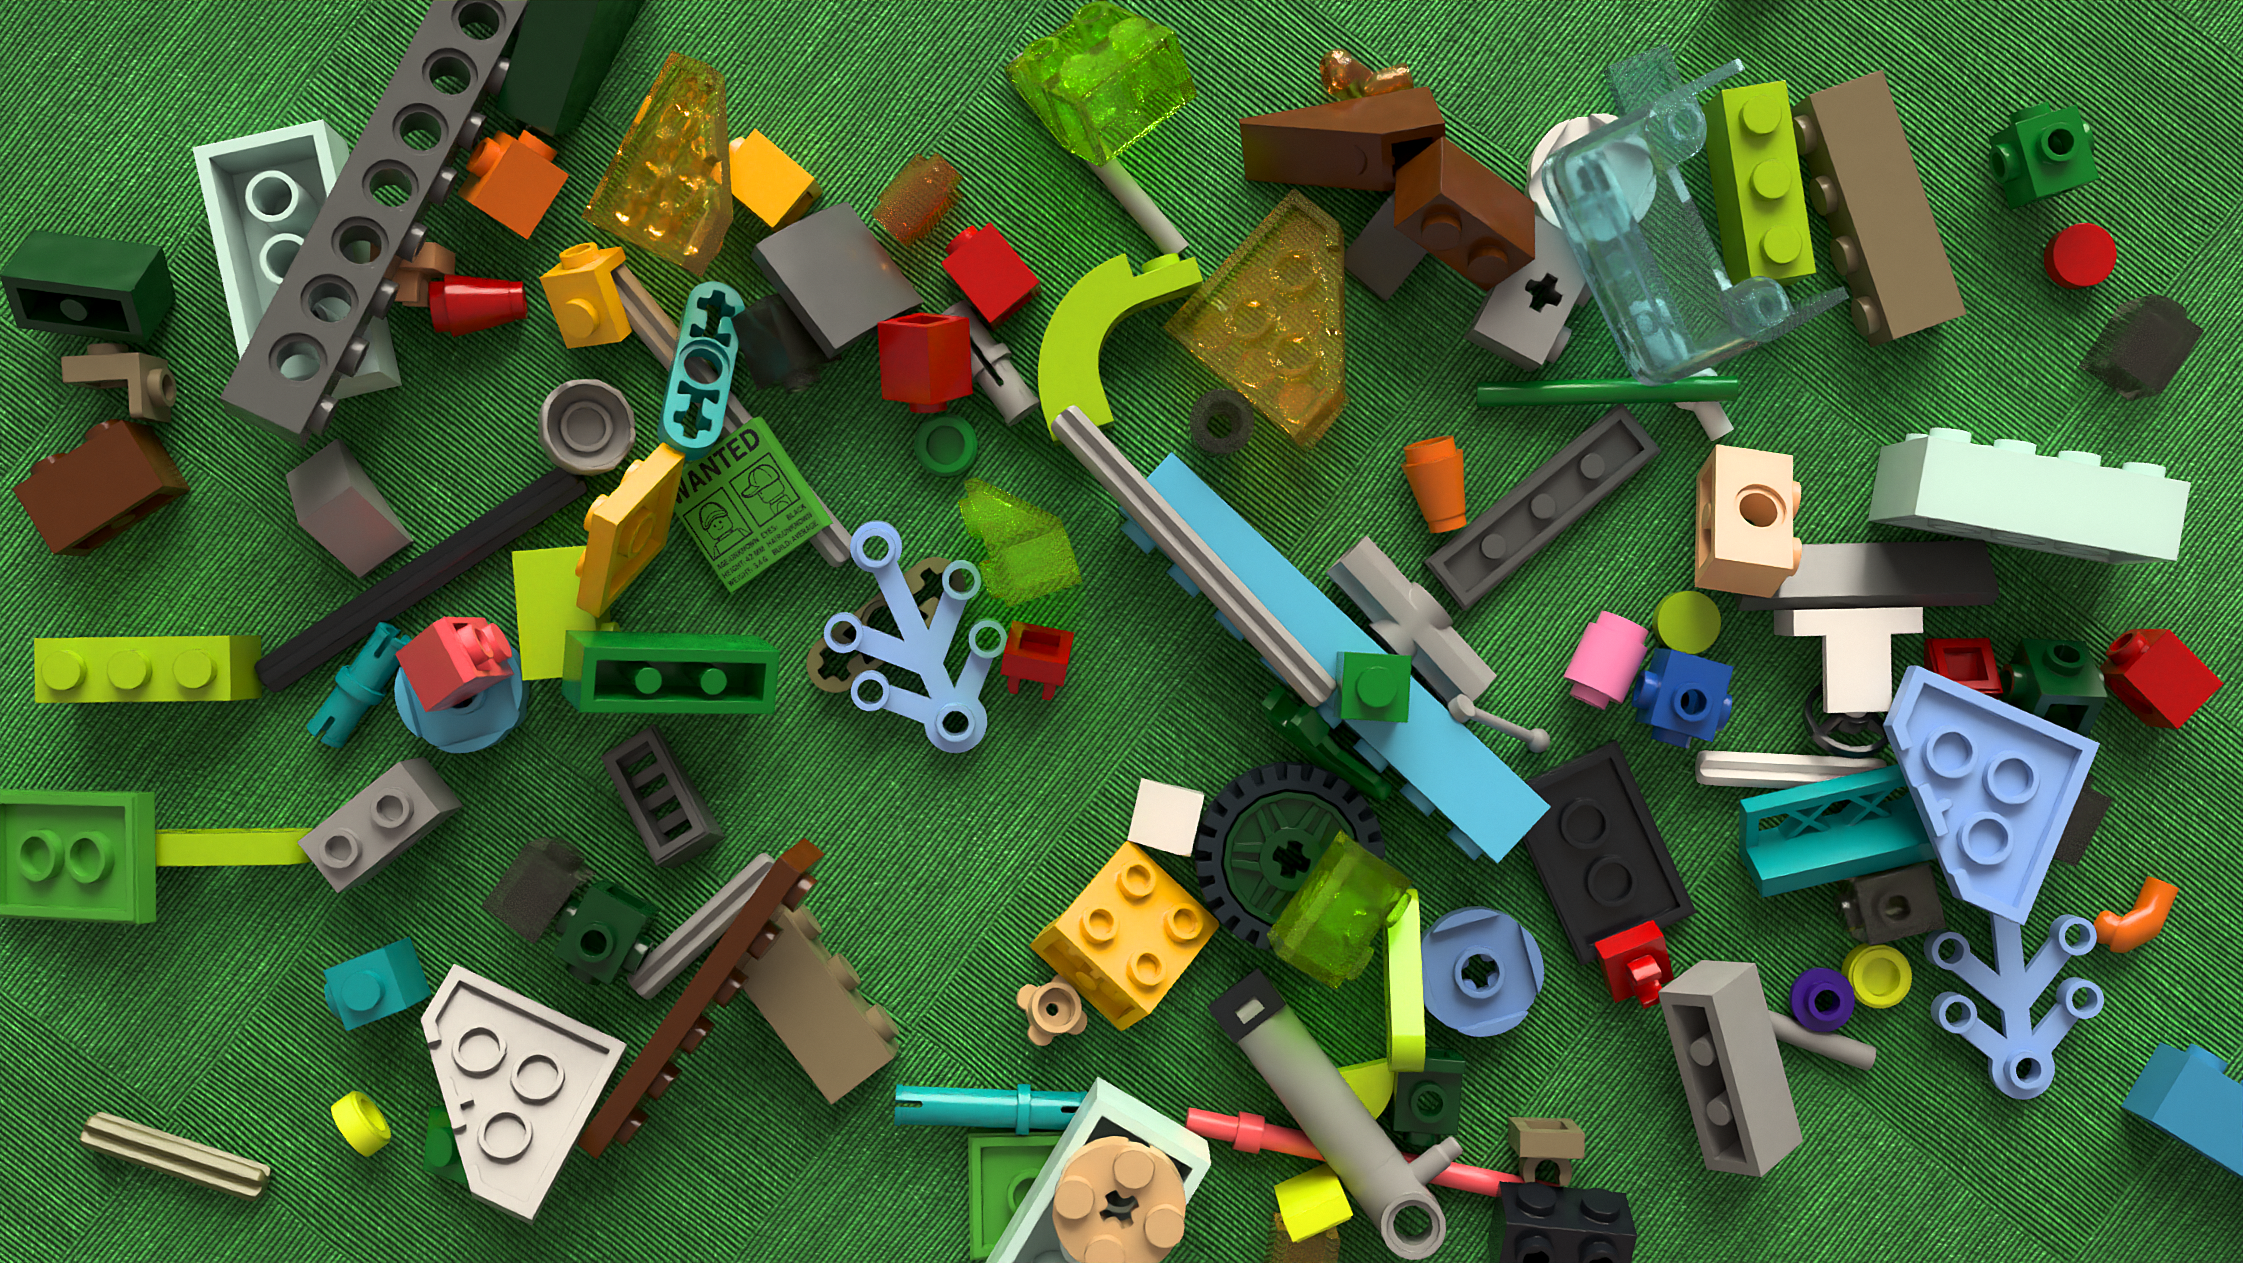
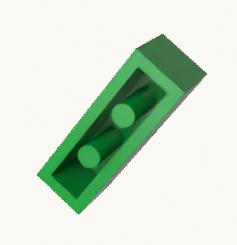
(669, 673)

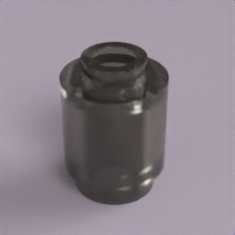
(1226, 404)

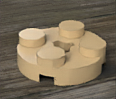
(1133, 1171)

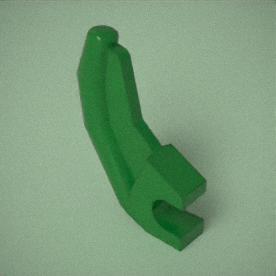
(1309, 733)

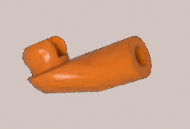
(2142, 922)

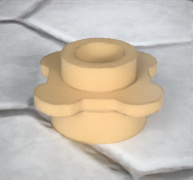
(1044, 1026)

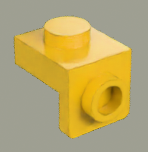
(586, 296)

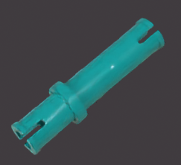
(987, 1107)

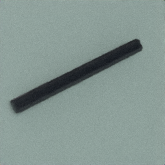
(419, 578)

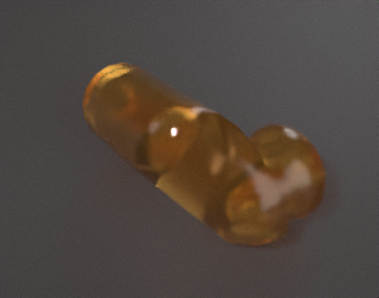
(1351, 80)

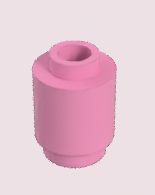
(1606, 660)

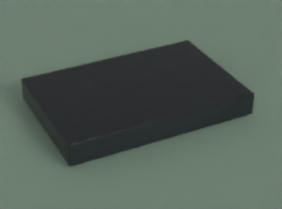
(1601, 852)

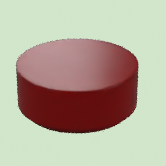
(2080, 256)

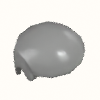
(586, 427)

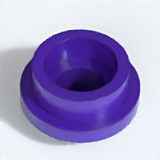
(1803, 995)

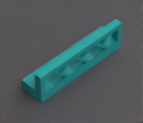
(1833, 847)

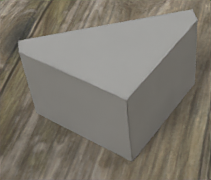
(345, 510)

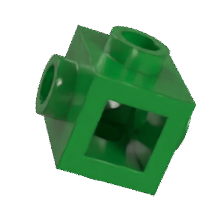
(2042, 154)

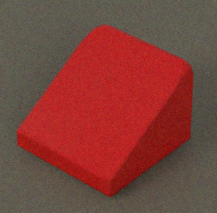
(1965, 662)

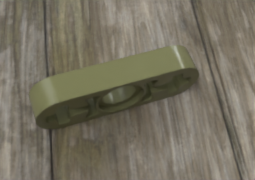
(914, 577)

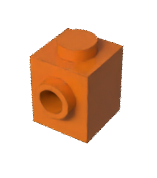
(513, 180)

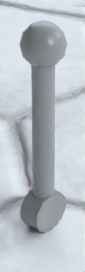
(1463, 709)

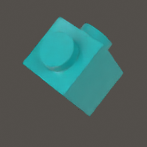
(375, 984)

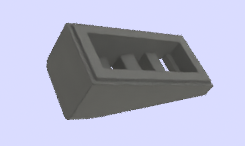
(681, 787)

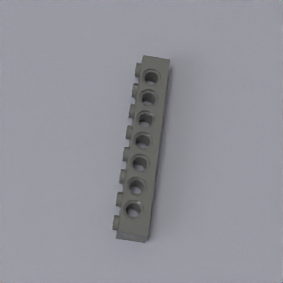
(350, 214)

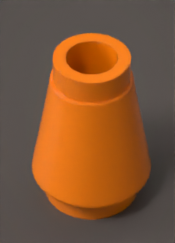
(1437, 481)

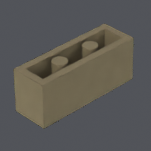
(818, 1009)

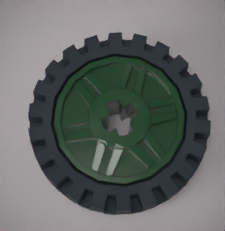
(1254, 818)

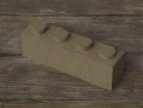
(1875, 210)

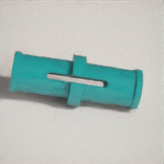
(359, 686)

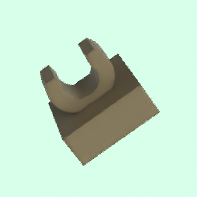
(1546, 1140)

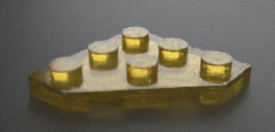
(672, 170)
(1276, 318)

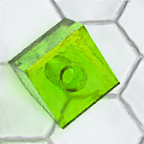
(1340, 912)

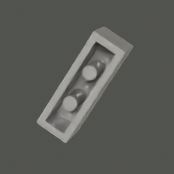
(1731, 1067)

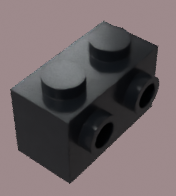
(1560, 1225)

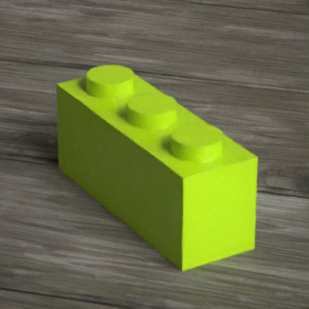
(1758, 184)
(146, 669)

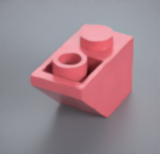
(455, 661)

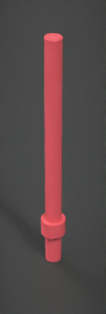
(1250, 1133)

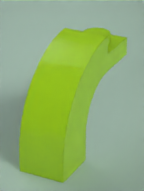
(1086, 319)

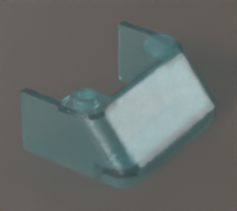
(1651, 250)

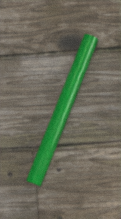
(1604, 391)

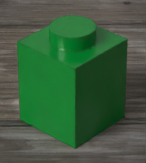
(1372, 686)

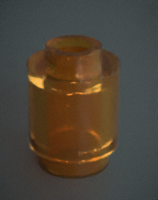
(919, 198)

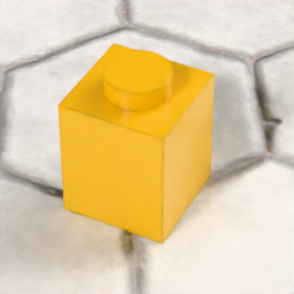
(770, 182)

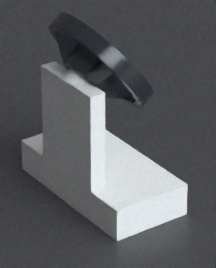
(1854, 669)

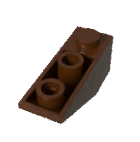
(1342, 142)

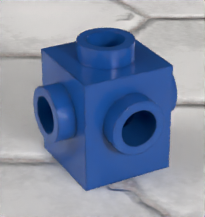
(1704, 695)

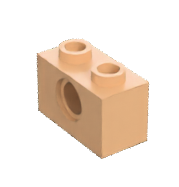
(1728, 549)

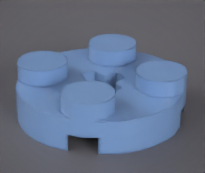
(1509, 988)

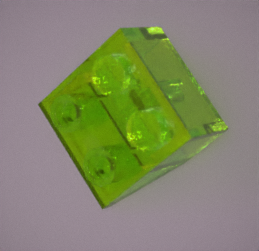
(1103, 80)
(1024, 544)

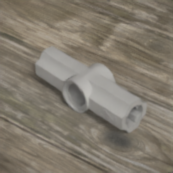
(1410, 622)

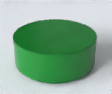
(946, 445)

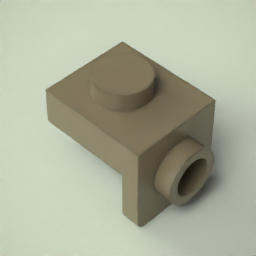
(112, 366)

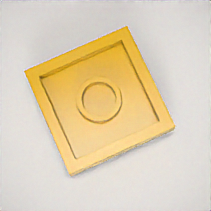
(628, 528)

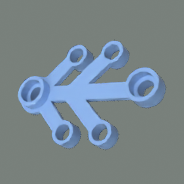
(922, 648)
(2014, 991)

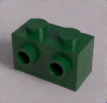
(88, 286)

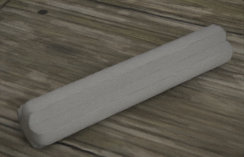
(699, 930)

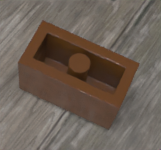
(1464, 214)
(100, 487)

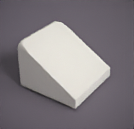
(1166, 817)

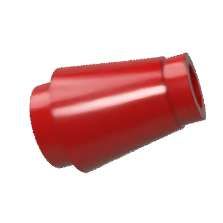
(475, 303)

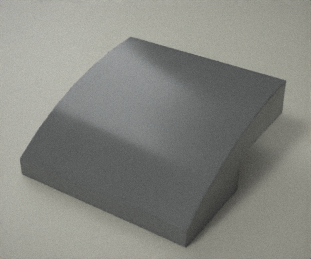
(835, 277)

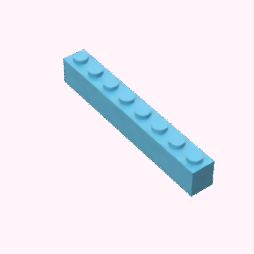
(1432, 752)

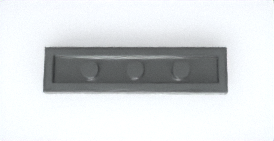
(1541, 506)
(1884, 577)

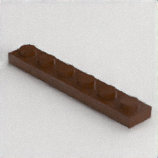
(715, 984)

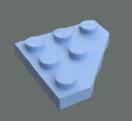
(1986, 787)

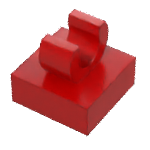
(1036, 655)
(1635, 964)

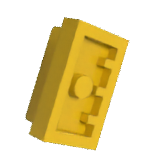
(1126, 936)

